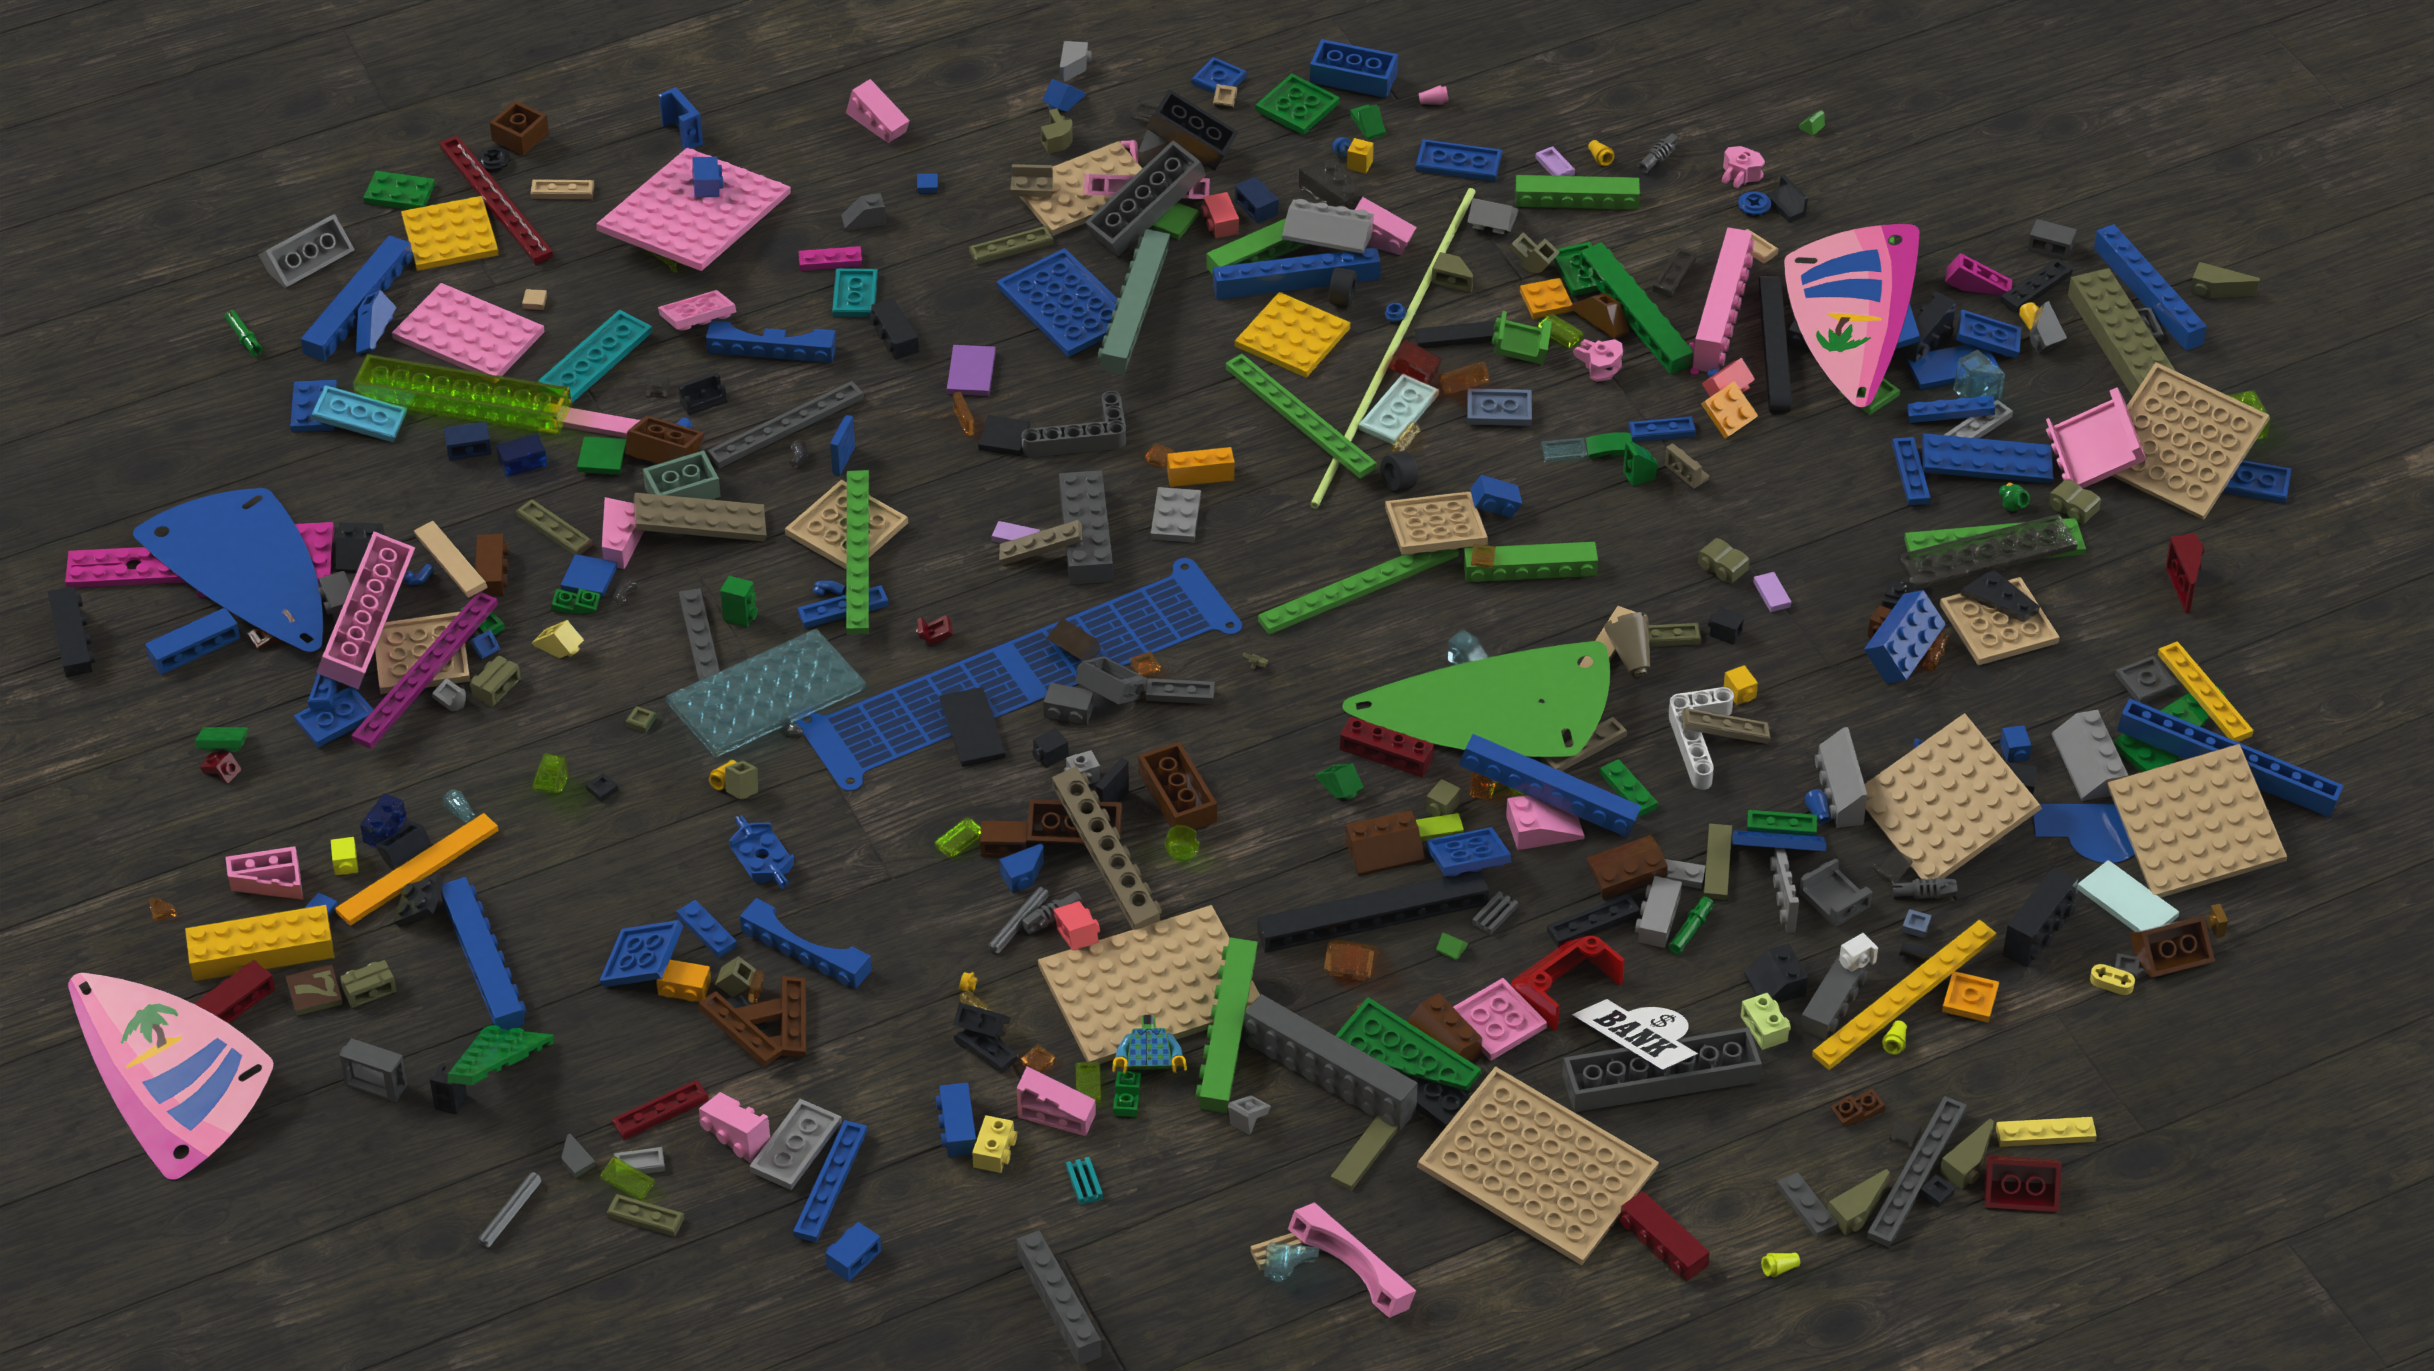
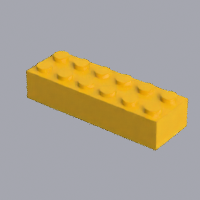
(268, 939)

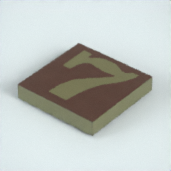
(314, 990)

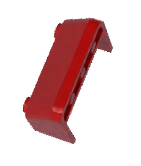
(1539, 977)

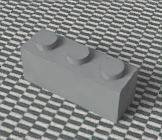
(1658, 911)

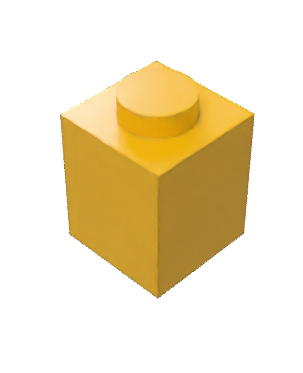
(1360, 155)
(1742, 684)

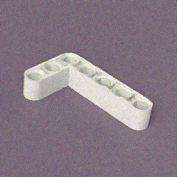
(1692, 742)

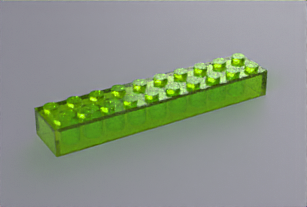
(464, 394)

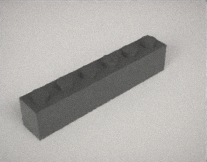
(1059, 1297)

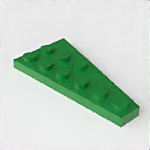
(1405, 1047)
(492, 1050)

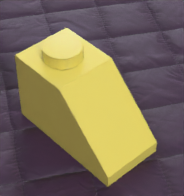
(559, 640)

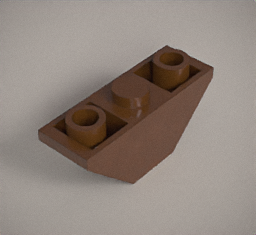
(1603, 313)

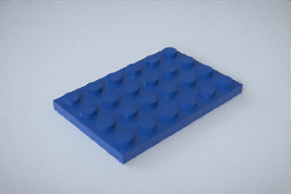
(1062, 301)

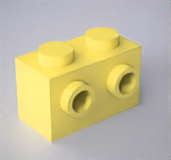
(994, 1144)

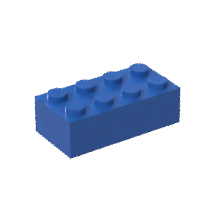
(1353, 68)
(1904, 637)

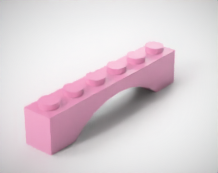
(1110, 184)
(1320, 1230)

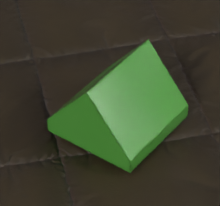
(1813, 123)
(1451, 946)

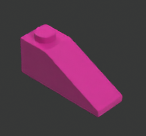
(1975, 277)

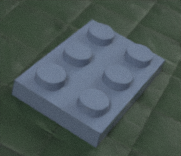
(1499, 407)

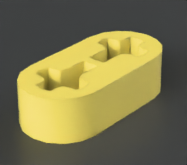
(2112, 979)

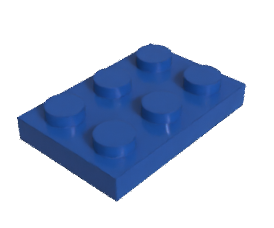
(1989, 334)
(303, 403)
(329, 723)

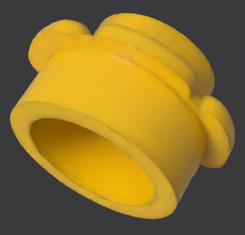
(968, 982)

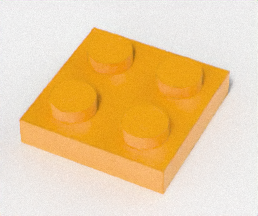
(1546, 298)
(1729, 409)
(1970, 996)

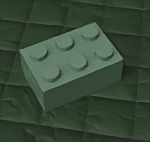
(683, 477)

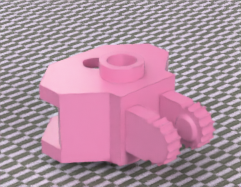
(1741, 166)
(1599, 357)

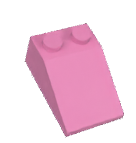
(1540, 824)

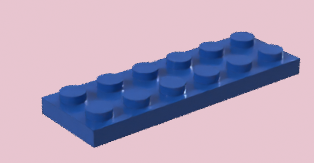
(1987, 458)

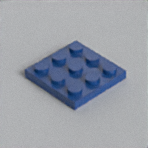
(1468, 851)
(641, 953)

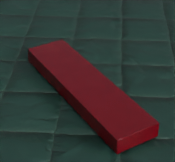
(660, 1109)

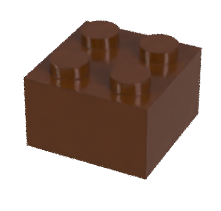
(519, 127)

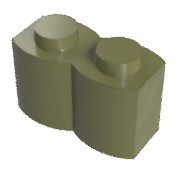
(2074, 501)
(1723, 560)

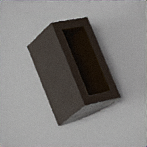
(1074, 640)

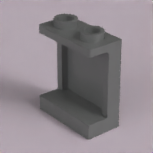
(1834, 893)

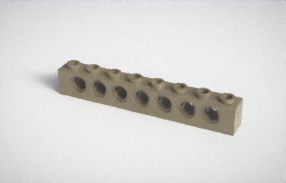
(1137, 916)

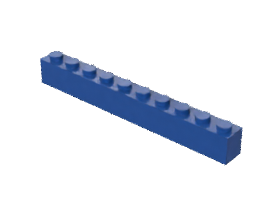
(2191, 741)

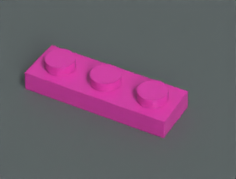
(830, 258)

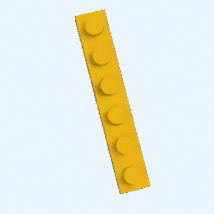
(2205, 692)

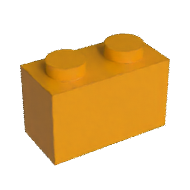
(685, 981)

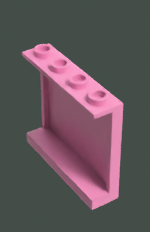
(2096, 442)

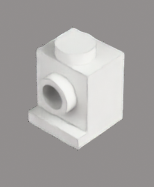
(1858, 952)

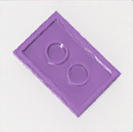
(971, 370)

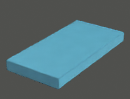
(359, 413)

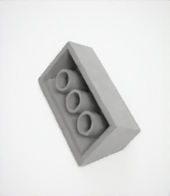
(1328, 226)
(307, 251)
(2089, 754)
(1842, 779)

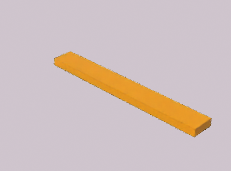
(416, 869)

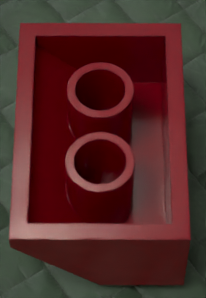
(2022, 1183)

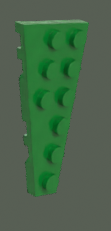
(2148, 757)

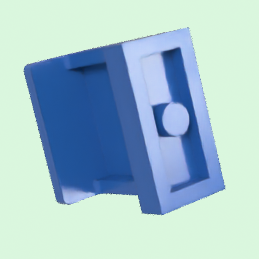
(678, 110)

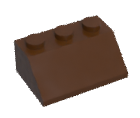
(661, 440)
(1384, 843)
(1627, 866)
(2173, 946)
(1447, 1026)

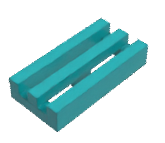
(1080, 1165)

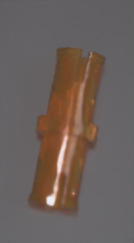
(1936, 651)

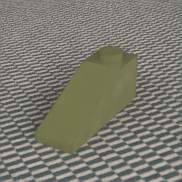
(2222, 283)
(1965, 1160)
(1856, 1205)

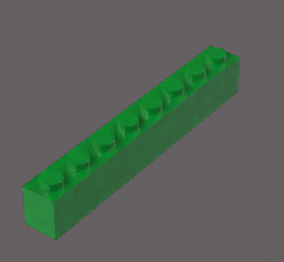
(1638, 309)

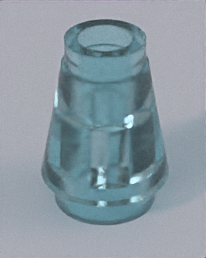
(458, 805)

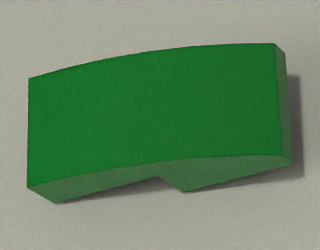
(1607, 444)
(581, 603)
(1127, 1094)

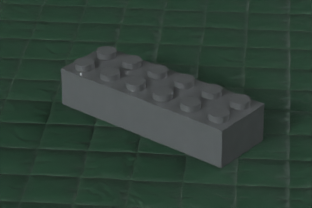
(1145, 198)
(1084, 500)

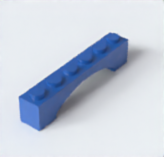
(728, 340)
(845, 965)

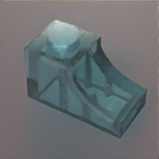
(1465, 648)
(1282, 1258)

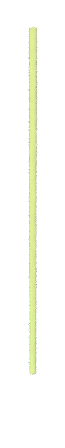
(1393, 346)

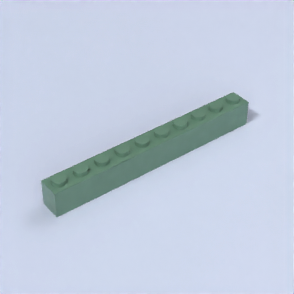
(1133, 301)

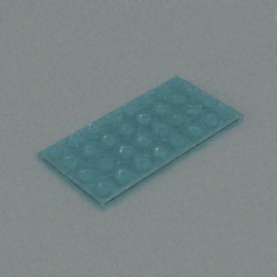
(765, 692)

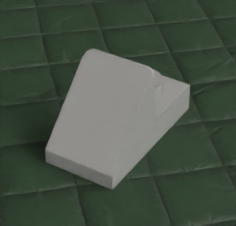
(1245, 1112)

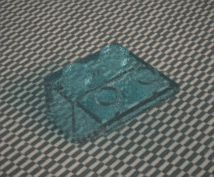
(1978, 377)

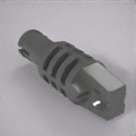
(1658, 153)
(1926, 888)
(1045, 916)

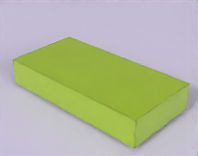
(1439, 826)

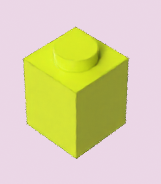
(344, 856)

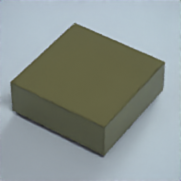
(641, 719)

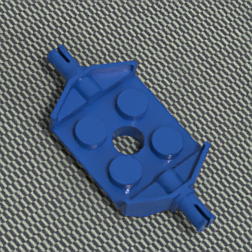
(757, 840)

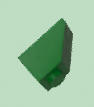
(1639, 464)
(1341, 780)

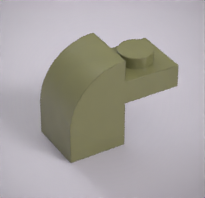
(1058, 134)
(1534, 257)

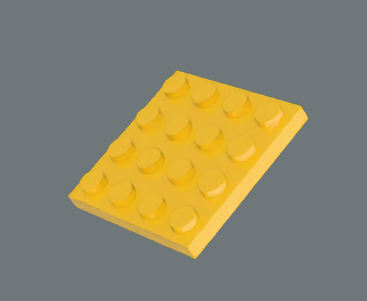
(449, 233)
(1292, 334)

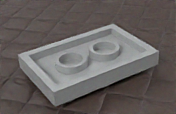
(1175, 514)

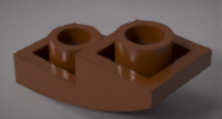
(1858, 1109)

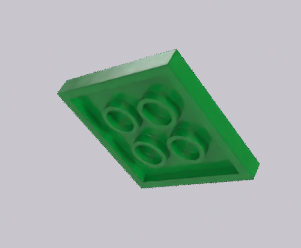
(1297, 104)

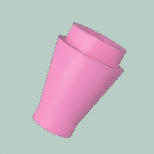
(1436, 96)

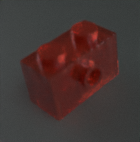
(1412, 356)

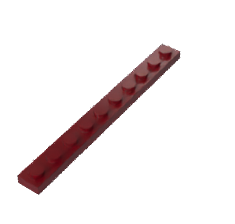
(496, 200)

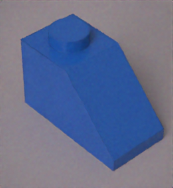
(1062, 95)
(1022, 868)

